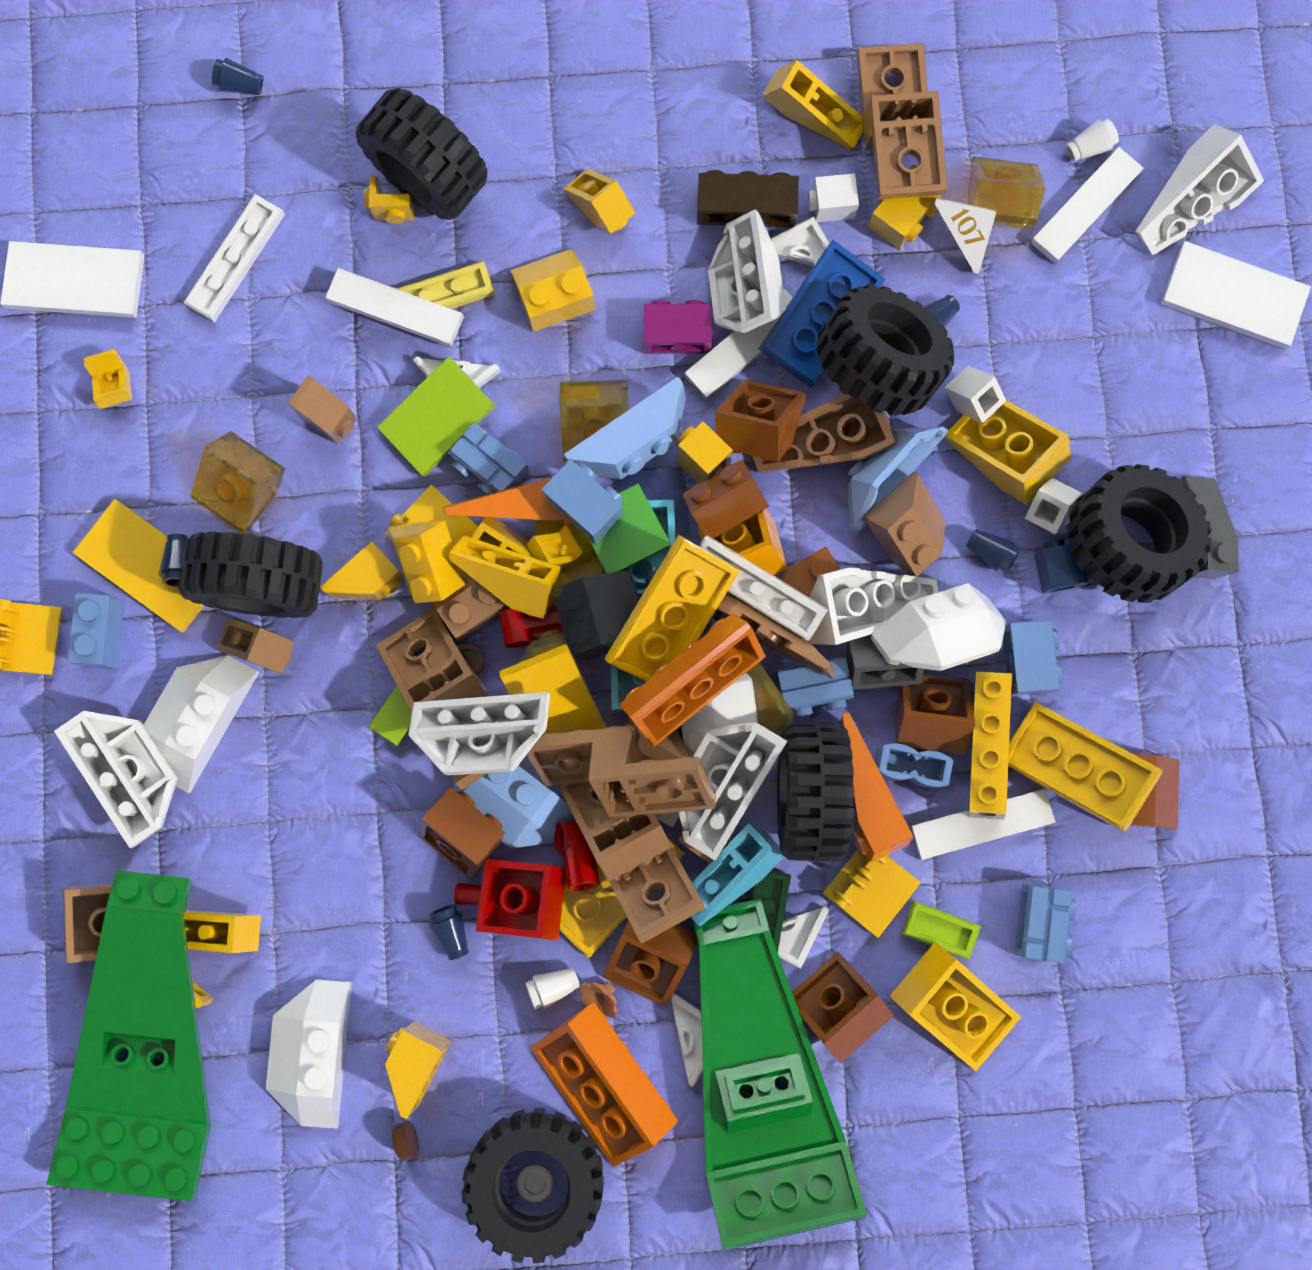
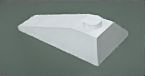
(1209, 178)
(862, 601)

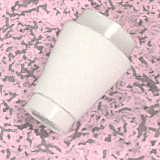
(1093, 141)
(551, 987)

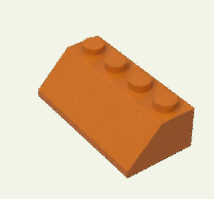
(693, 678)
(604, 1085)

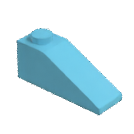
(735, 870)

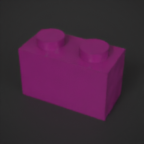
(677, 327)

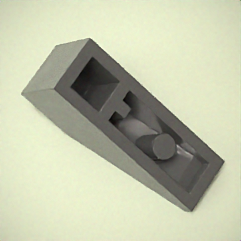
(1224, 547)

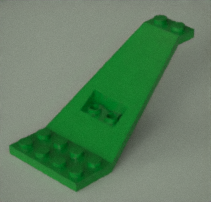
(132, 1121)

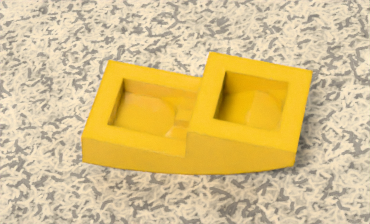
(562, 548)

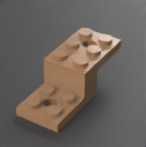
(901, 121)
(434, 674)
(620, 773)
(635, 862)

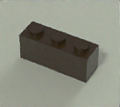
(730, 196)

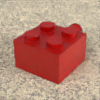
(516, 899)

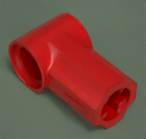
(522, 629)
(577, 856)

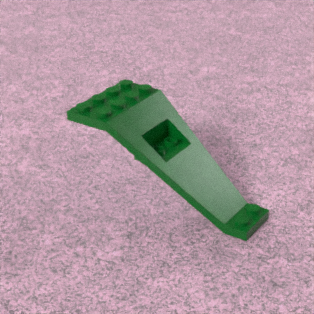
(780, 1155)

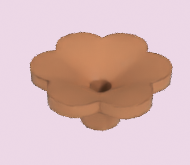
(601, 995)

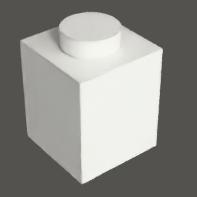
(834, 198)
(975, 394)
(1053, 505)

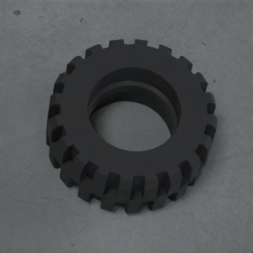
(422, 153)
(885, 350)
(1167, 514)
(250, 575)
(815, 792)
(522, 1233)

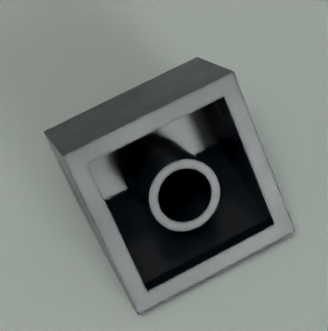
(595, 611)

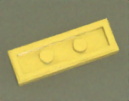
(454, 287)

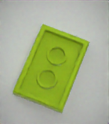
(436, 416)

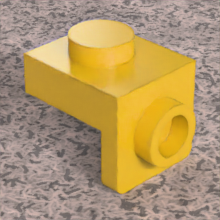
(387, 207)
(109, 378)

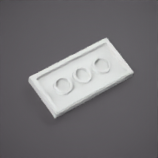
(72, 279)
(1235, 295)

